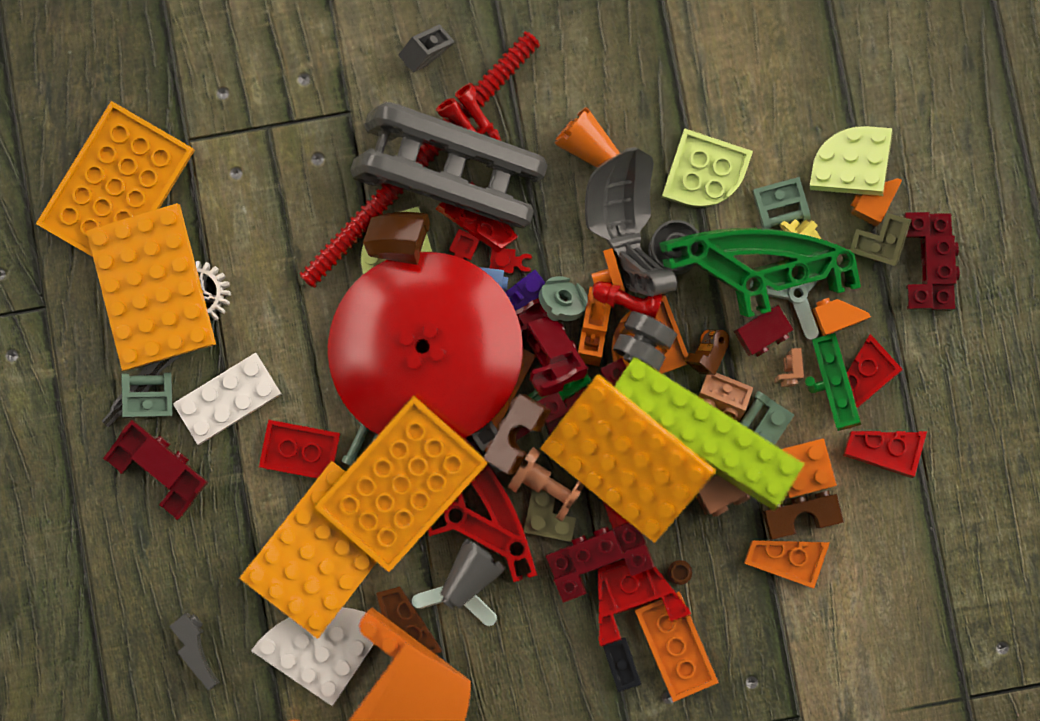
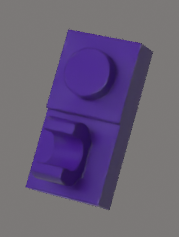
(525, 290)

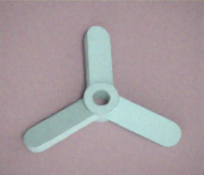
(801, 306)
(475, 605)

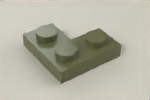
(887, 245)
(542, 521)

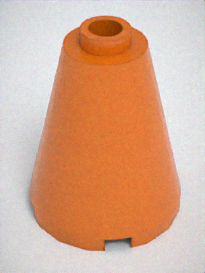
(587, 139)

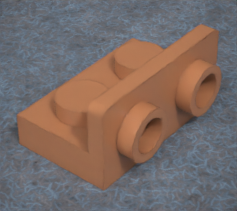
(794, 366)
(726, 395)

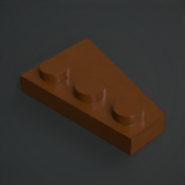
(400, 611)

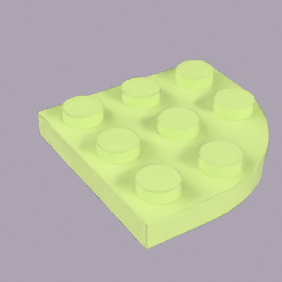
(853, 161)
(705, 170)

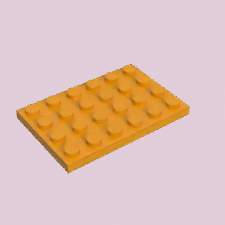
(117, 175)
(151, 287)
(627, 459)
(401, 484)
(309, 562)

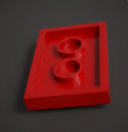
(298, 449)

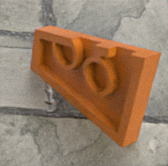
(789, 559)

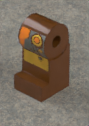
(709, 352)

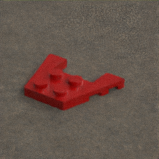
(622, 592)

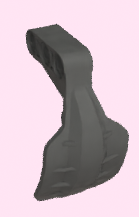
(618, 210)

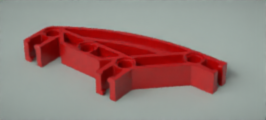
(495, 533)

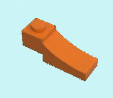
(593, 331)

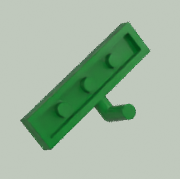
(834, 382)

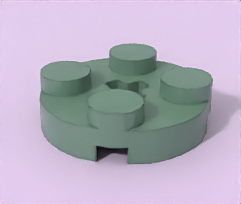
(557, 308)

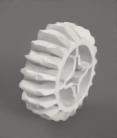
(219, 298)

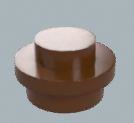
(679, 572)

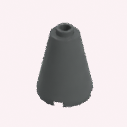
(469, 575)

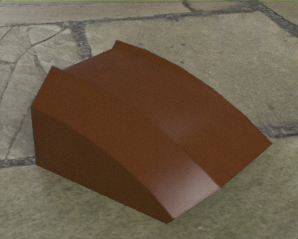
(397, 236)

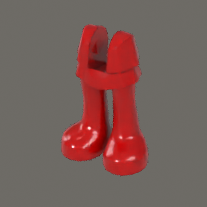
(467, 97)
(612, 294)

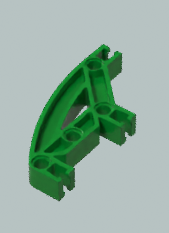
(811, 255)

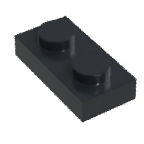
(622, 665)

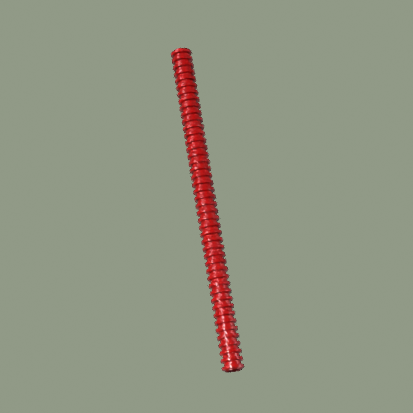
(426, 153)

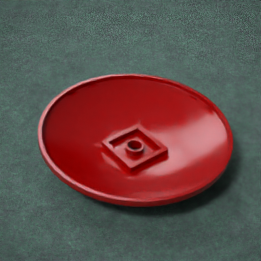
(470, 334)

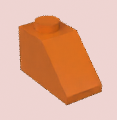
(873, 207)
(837, 315)

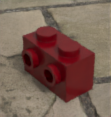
(763, 331)

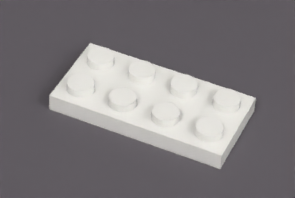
(227, 398)

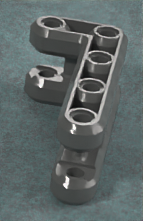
(461, 144)

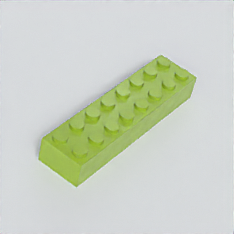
(715, 437)

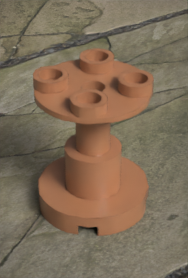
(538, 478)

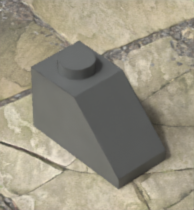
(425, 48)

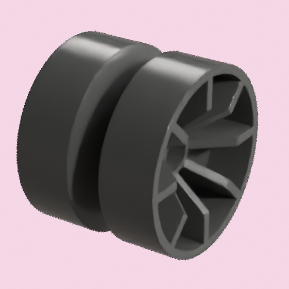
(668, 231)
(647, 335)

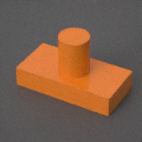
(611, 274)

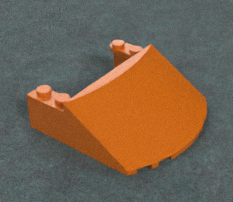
(415, 683)

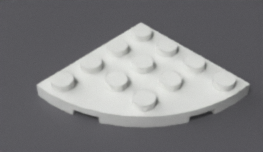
(320, 663)

